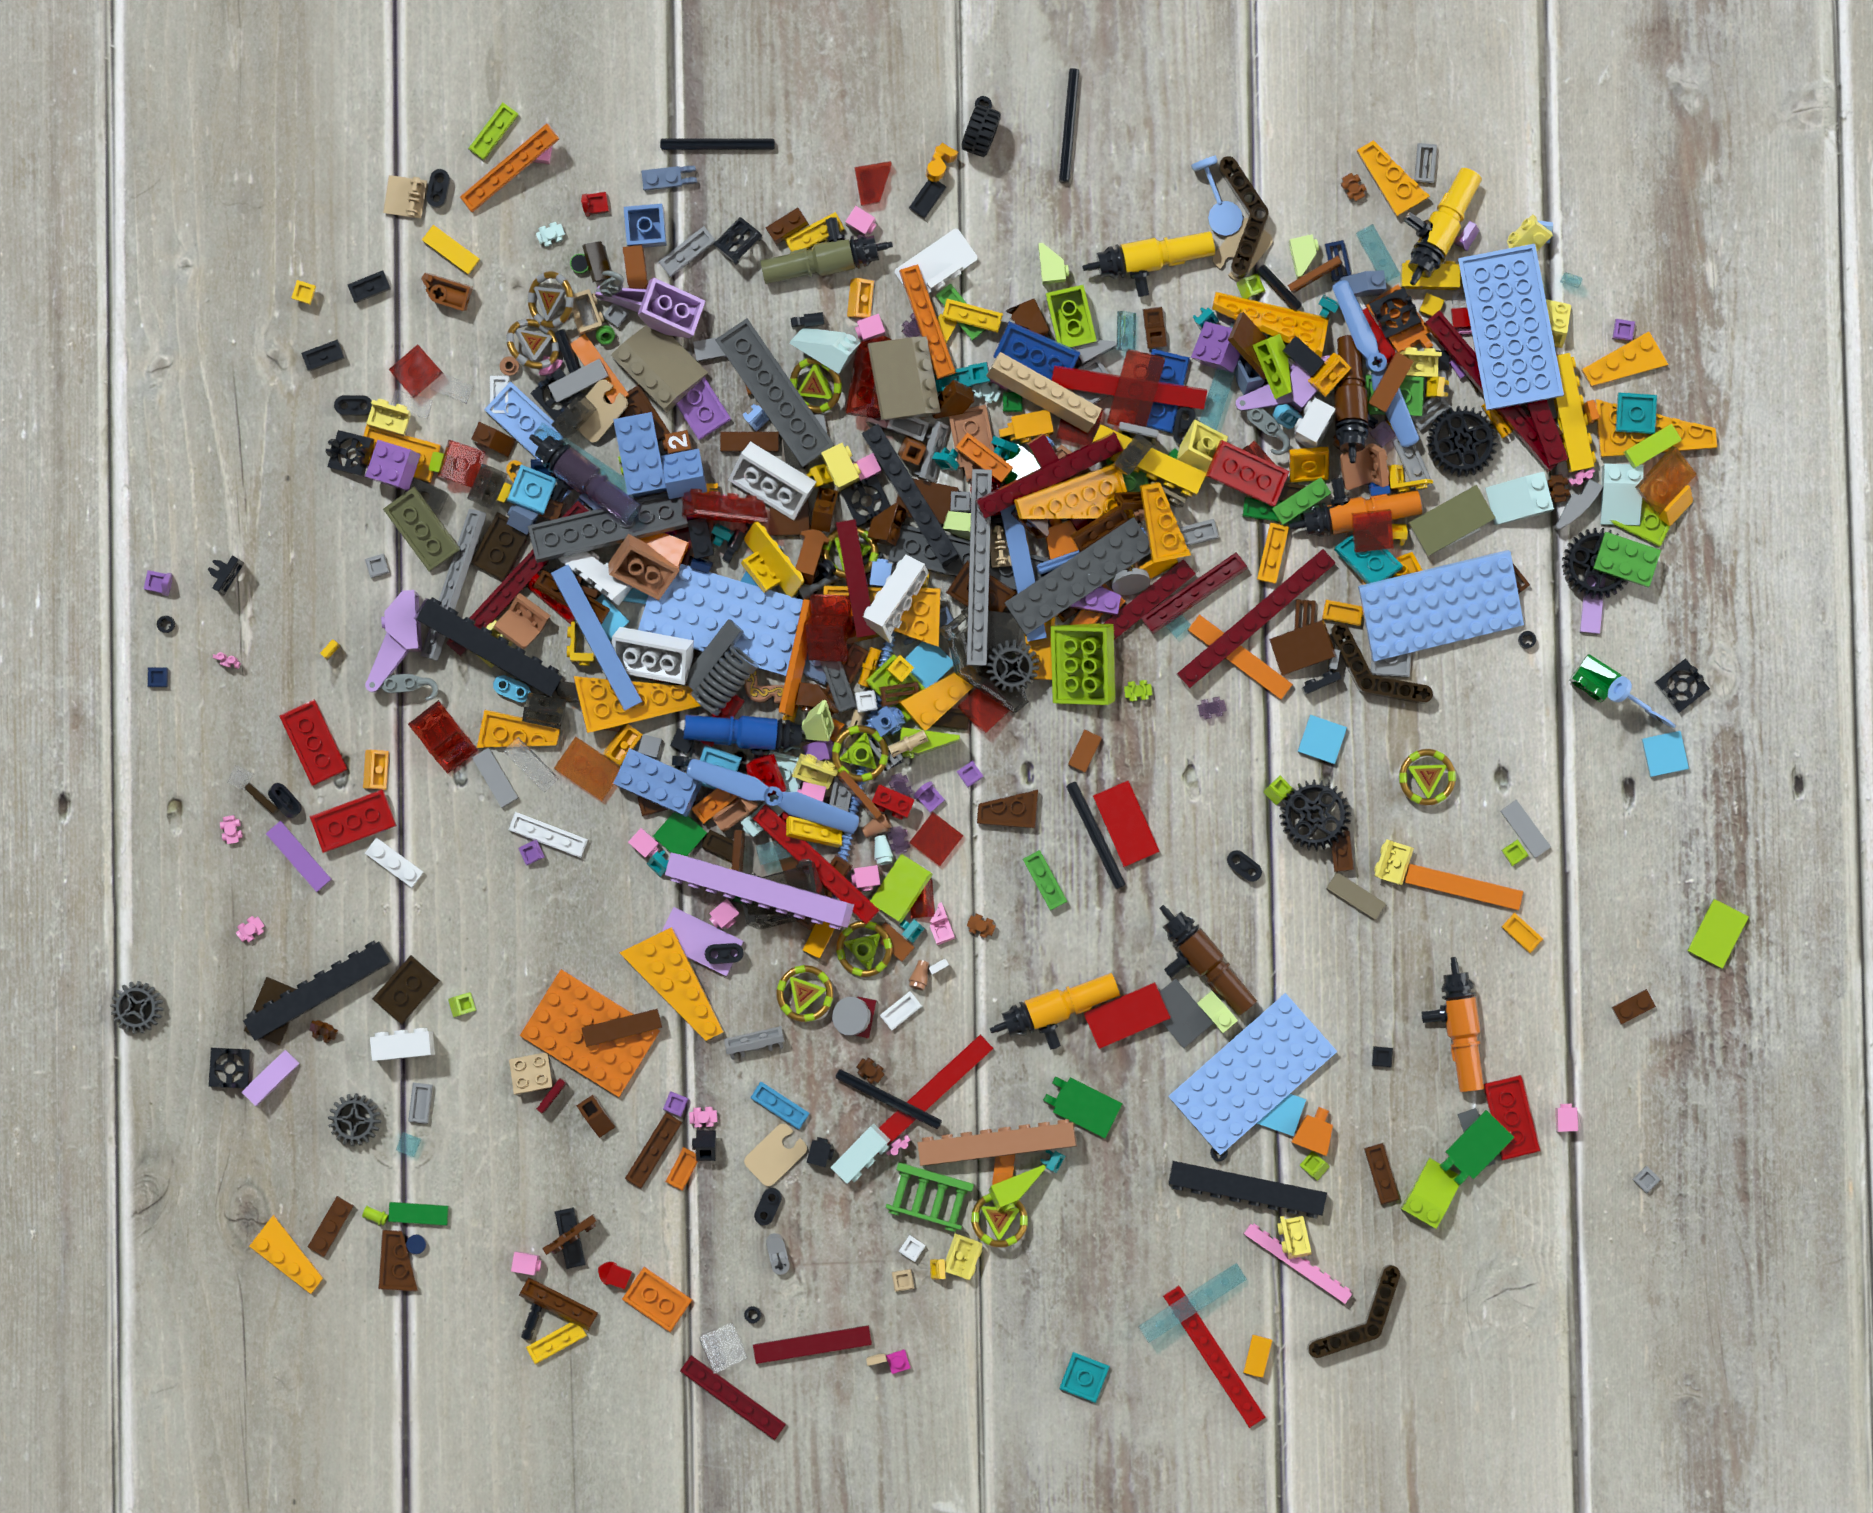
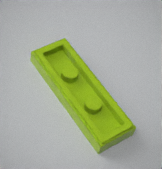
(493, 131)
(1652, 446)

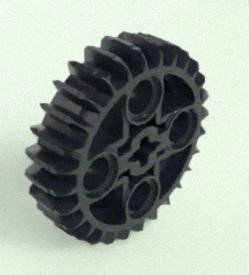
(1465, 450)
(1572, 561)
(1299, 795)

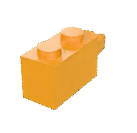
(1028, 426)

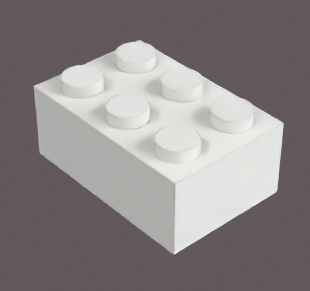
(1315, 423)
(402, 1044)

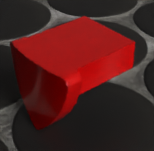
(594, 203)
(613, 1274)

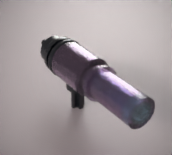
(584, 477)

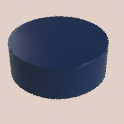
(416, 1244)

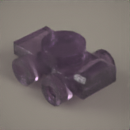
(911, 329)
(1216, 707)
(898, 782)
(899, 844)

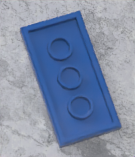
(1035, 350)
(1173, 372)

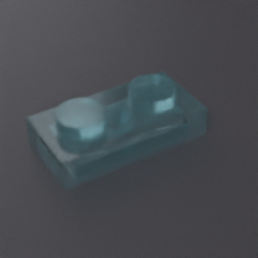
(1126, 330)

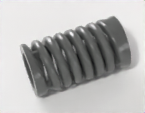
(724, 670)

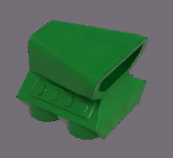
(1594, 678)

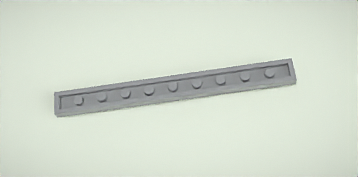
(978, 571)

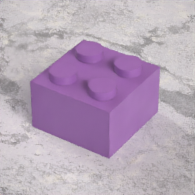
(1215, 349)
(392, 465)

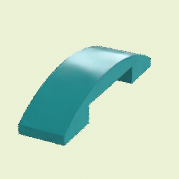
(969, 376)

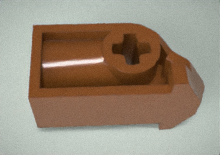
(635, 267)
(455, 293)
(810, 553)

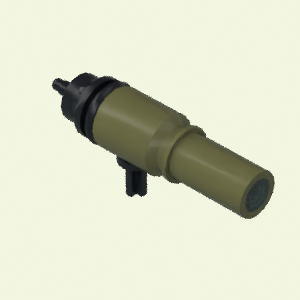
(824, 258)

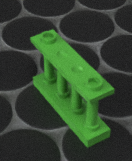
(924, 1178)

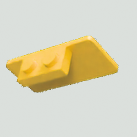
(769, 564)

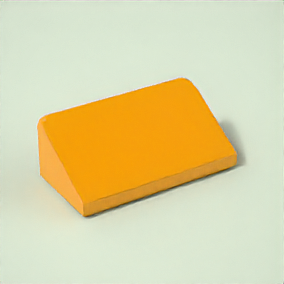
(860, 298)
(1329, 374)
(1677, 506)
(1159, 567)
(620, 744)
(375, 769)
(818, 939)
(1257, 1356)

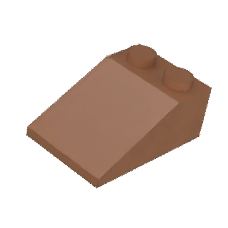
(642, 567)

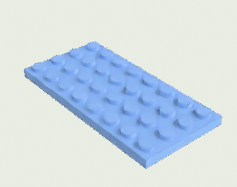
(1510, 327)
(701, 604)
(1441, 605)
(1252, 1074)

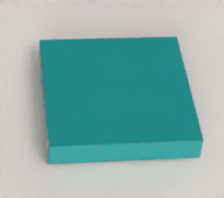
(1636, 413)
(1084, 1377)

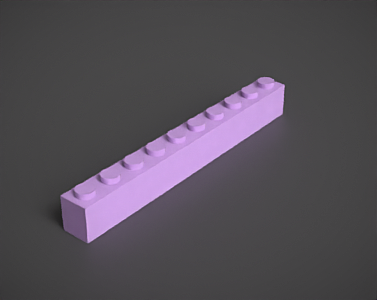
(758, 889)

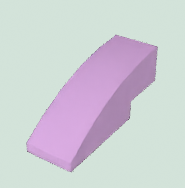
(270, 1078)

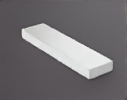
(548, 834)

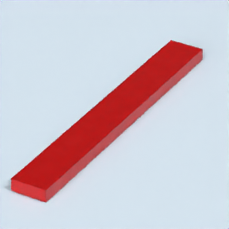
(1107, 384)
(829, 875)
(938, 1086)
(1218, 1363)

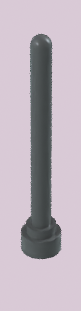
(806, 591)

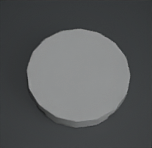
(1130, 582)
(851, 1016)

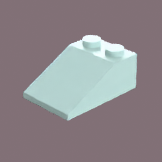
(828, 347)
(1619, 496)
(1519, 498)

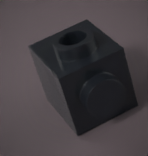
(705, 1145)
(820, 1152)

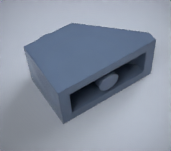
(1367, 283)
(1247, 377)

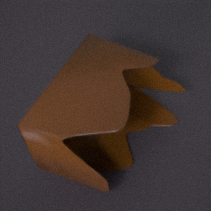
(1029, 316)

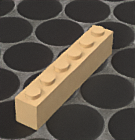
(1043, 392)

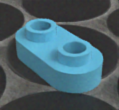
(1286, 415)
(511, 688)

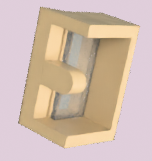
(585, 312)

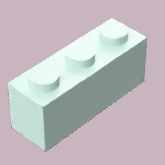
(861, 1154)

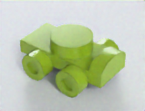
(1133, 691)

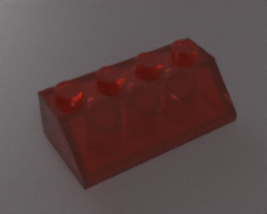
(862, 391)
(723, 508)

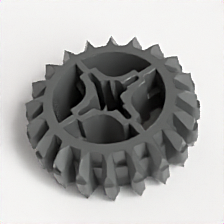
(1005, 659)
(142, 1015)
(355, 1110)

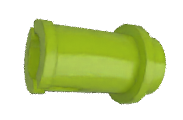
(375, 1215)

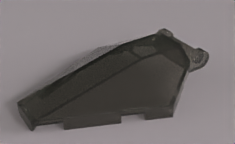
(977, 674)

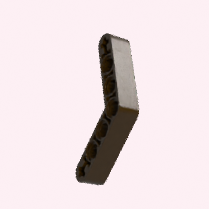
(1250, 208)
(1375, 681)
(1362, 1328)

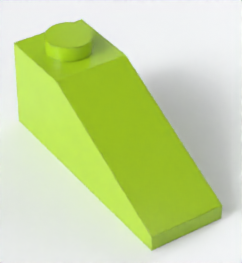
(1274, 365)
(1010, 1191)

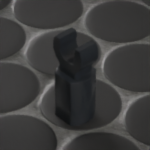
(808, 320)
(734, 545)

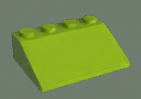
(1083, 664)

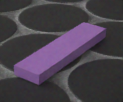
(298, 856)

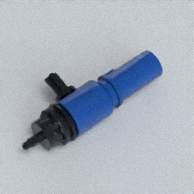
(747, 732)

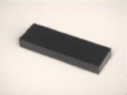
(572, 1252)

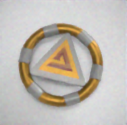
(550, 300)
(532, 344)

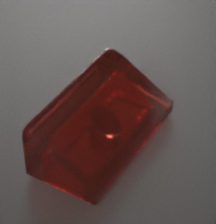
(924, 904)

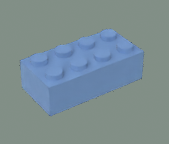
(640, 455)
(657, 782)

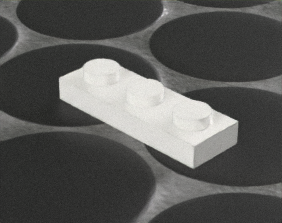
(394, 862)

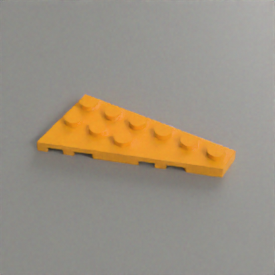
(1276, 320)
(1613, 443)
(1076, 498)
(920, 621)
(603, 710)
(669, 972)

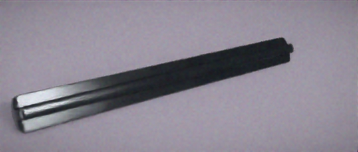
(1069, 123)
(717, 144)
(1095, 835)
(888, 1099)

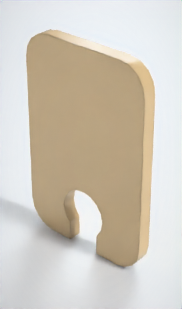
(1231, 244)
(603, 417)
(771, 1159)

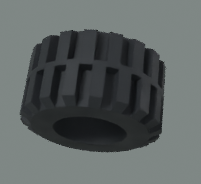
(981, 130)

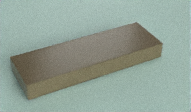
(1356, 895)

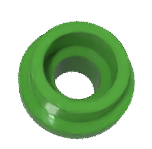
(605, 339)

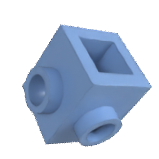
(888, 721)

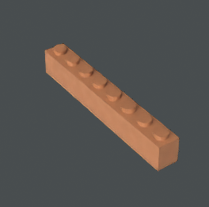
(997, 1143)

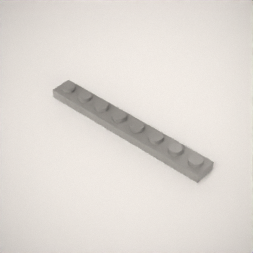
(455, 577)

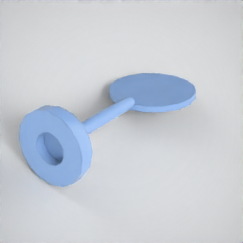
(1225, 216)
(1621, 689)

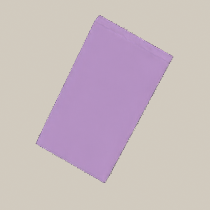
(697, 936)

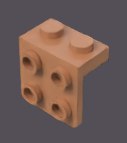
(1368, 468)
(522, 621)

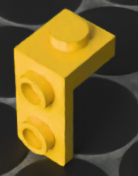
(1397, 480)
(583, 659)

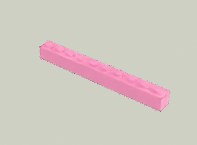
(1298, 1264)

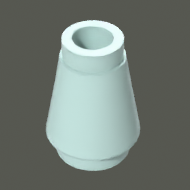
(882, 851)

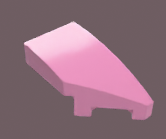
(940, 926)

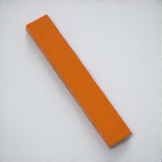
(509, 167)
(927, 321)
(1243, 659)
(796, 663)
(1463, 886)

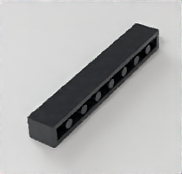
(910, 495)
(488, 647)
(317, 991)
(1247, 1188)

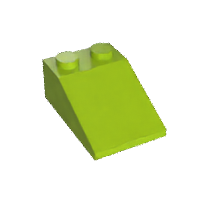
(1071, 316)
(935, 741)
(1431, 1194)

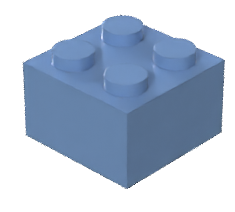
(645, 225)
(683, 472)

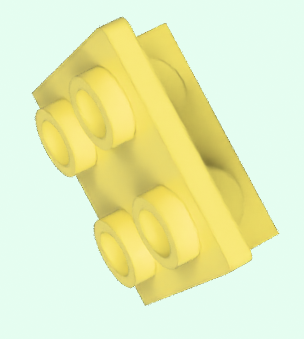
(1559, 320)

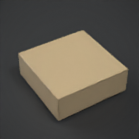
(902, 1280)
(875, 1359)

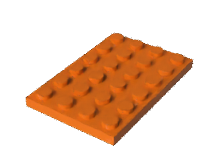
(558, 1031)

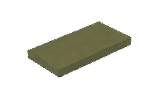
(1452, 520)
(421, 529)

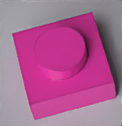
(898, 1361)

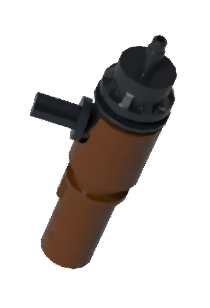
(1351, 406)
(1205, 959)

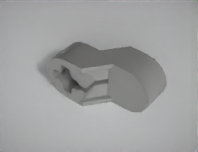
(775, 1245)

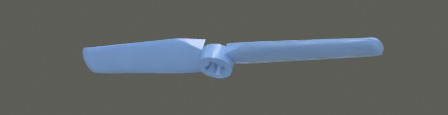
(1367, 345)
(753, 789)

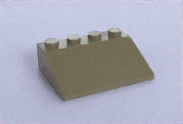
(659, 366)
(904, 378)

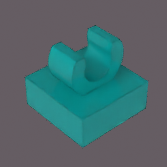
(1328, 305)
(1206, 316)
(1003, 447)
(946, 459)
(722, 533)
(658, 863)
(912, 930)
(1055, 1160)

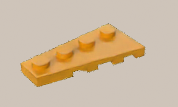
(1395, 185)
(1632, 358)
(1162, 529)
(1043, 652)
(934, 701)
(502, 729)
(281, 1251)

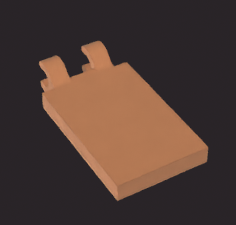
(977, 424)

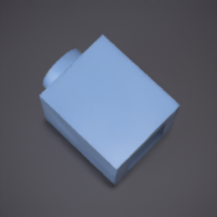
(880, 572)

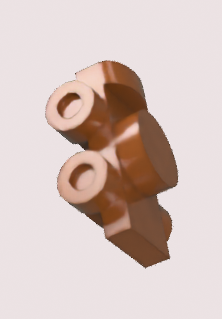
(1351, 184)
(977, 924)

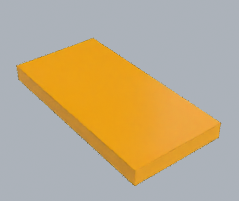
(420, 446)

